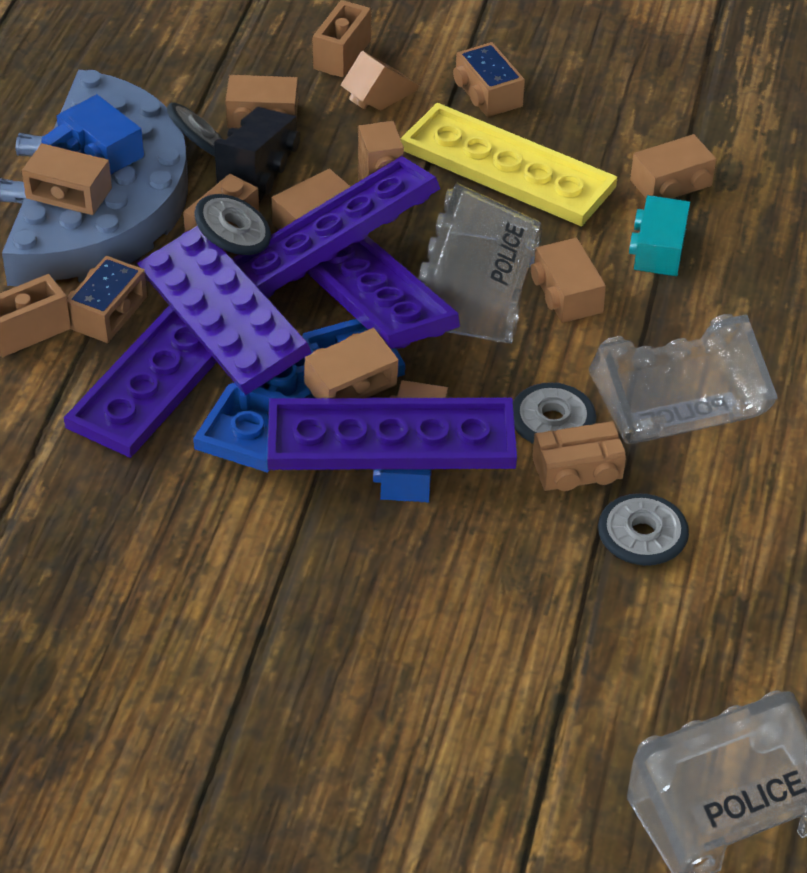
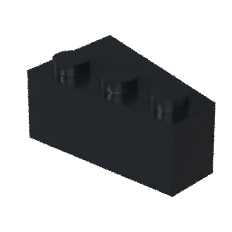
(258, 148)

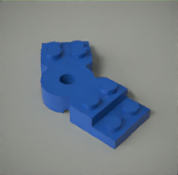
(239, 423)

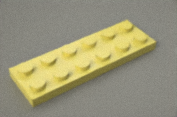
(509, 164)

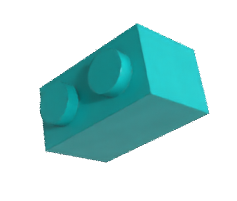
(660, 236)

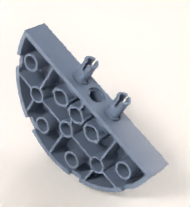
(135, 213)

